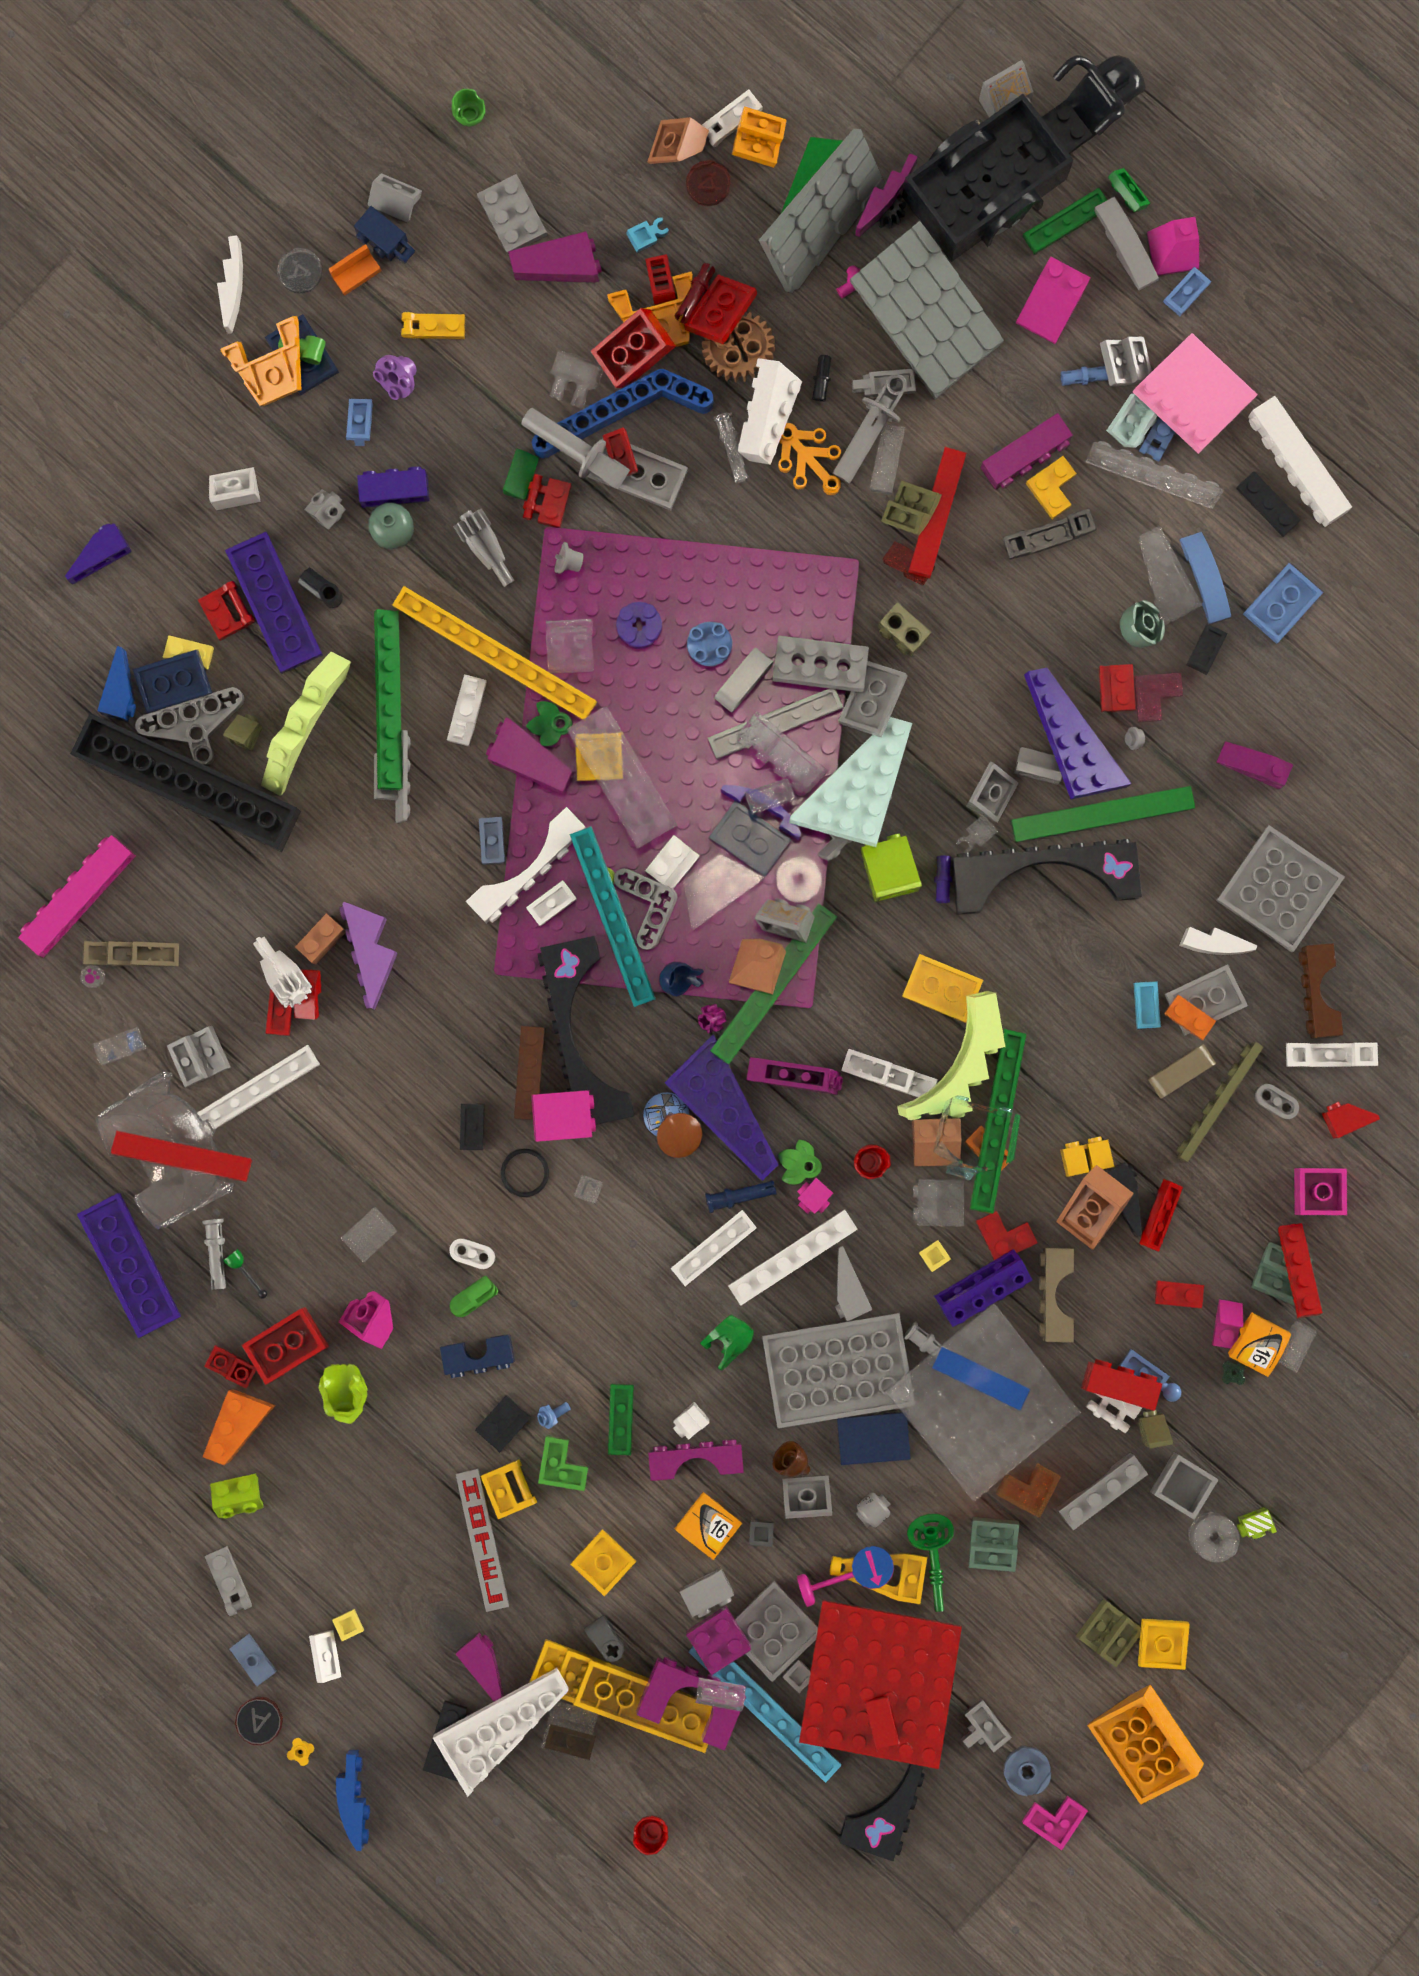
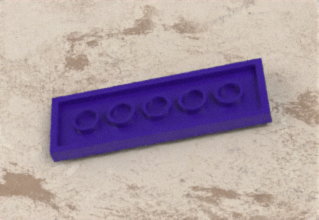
(273, 602)
(129, 1265)

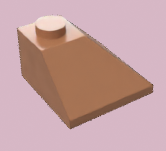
(677, 140)
(758, 965)

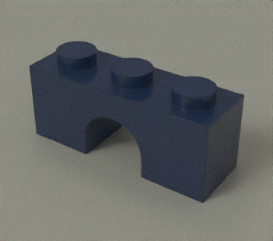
(457, 1360)

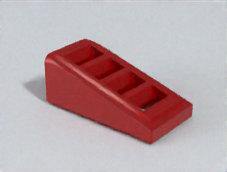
(665, 292)

